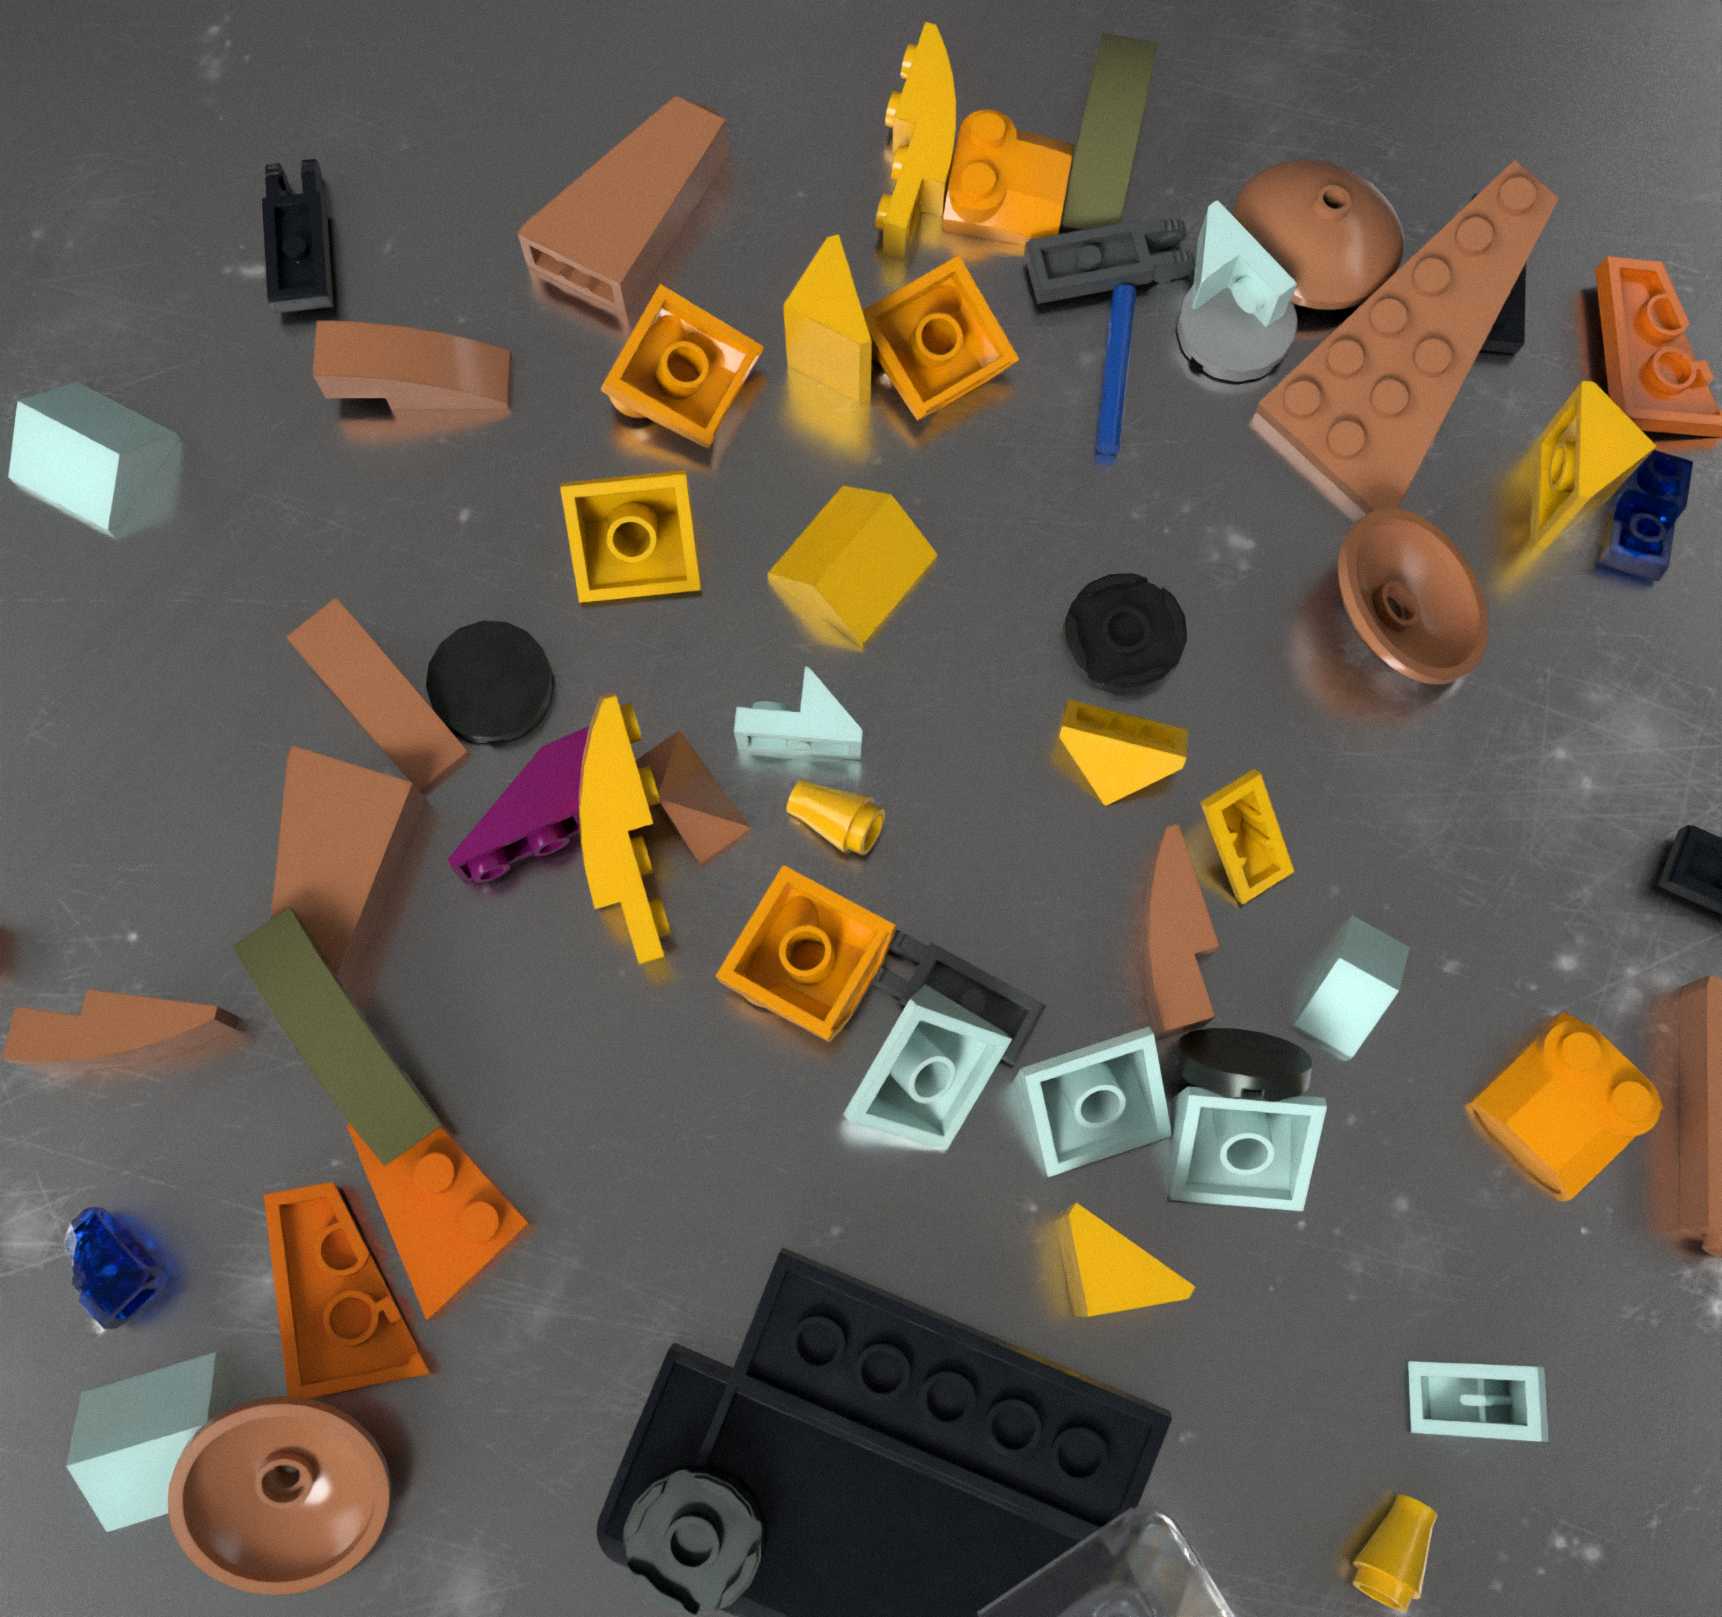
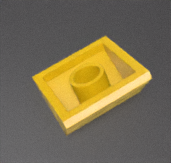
(827, 325)
(1583, 460)
(631, 535)
(855, 562)
(1109, 1270)

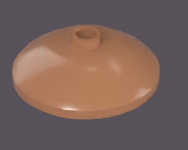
(1323, 230)
(1412, 596)
(275, 1527)

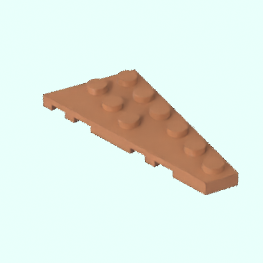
(1390, 372)

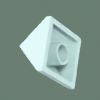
(86, 452)
(928, 1071)
(1095, 1101)
(1243, 1149)
(134, 1433)

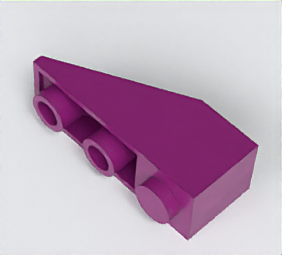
(529, 816)

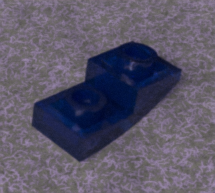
(1645, 516)

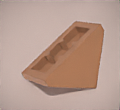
(693, 799)

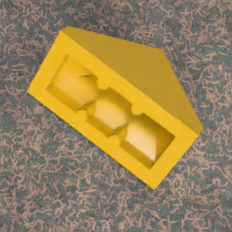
(1120, 749)
(1247, 836)

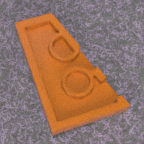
(1648, 354)
(441, 1215)
(331, 1299)

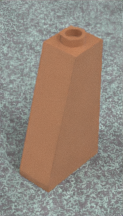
(629, 206)
(341, 852)
(1701, 1111)

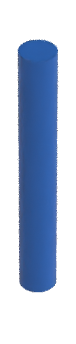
(1116, 369)

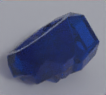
(111, 1268)

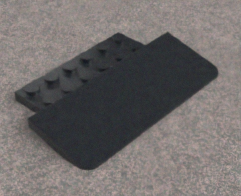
(889, 1451)

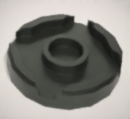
(1124, 634)
(489, 681)
(1240, 1059)
(694, 1540)

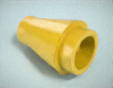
(839, 816)
(1396, 1555)

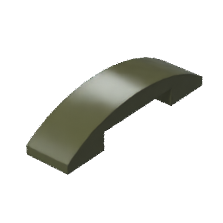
(1108, 133)
(335, 1037)

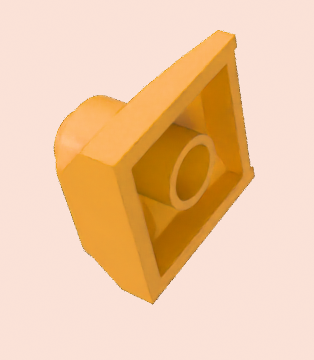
(1005, 181)
(938, 338)
(681, 368)
(807, 954)
(1570, 1102)

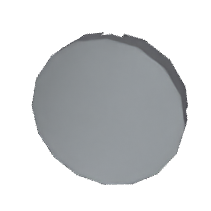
(1233, 342)

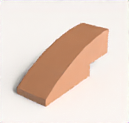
(410, 367)
(378, 695)
(1173, 940)
(112, 1032)

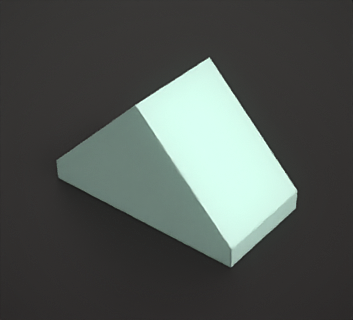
(1353, 988)
(1478, 1400)

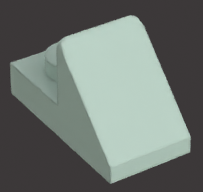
(1235, 260)
(817, 730)

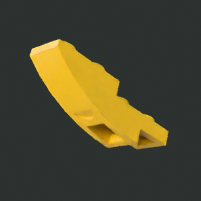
(922, 139)
(611, 803)

